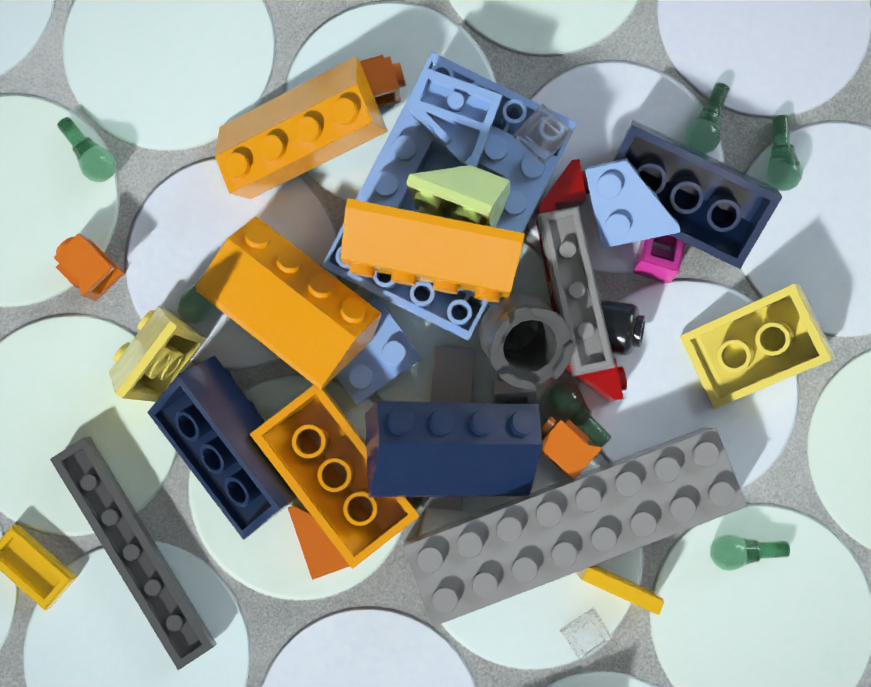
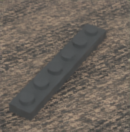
(133, 552)

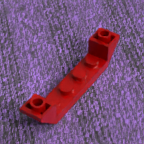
(570, 192)

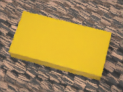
(33, 567)
(622, 588)

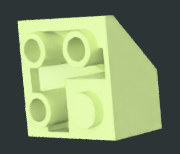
(460, 194)

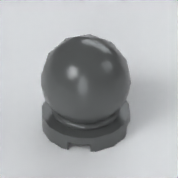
(525, 340)

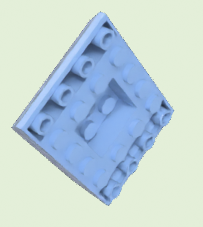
(415, 150)

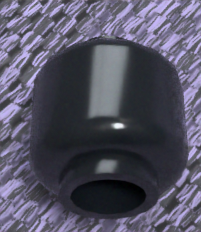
(623, 326)

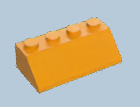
(298, 130)
(429, 250)
(288, 302)
(327, 470)

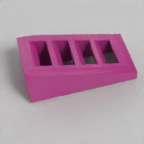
(658, 262)

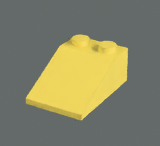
(757, 346)
(154, 356)

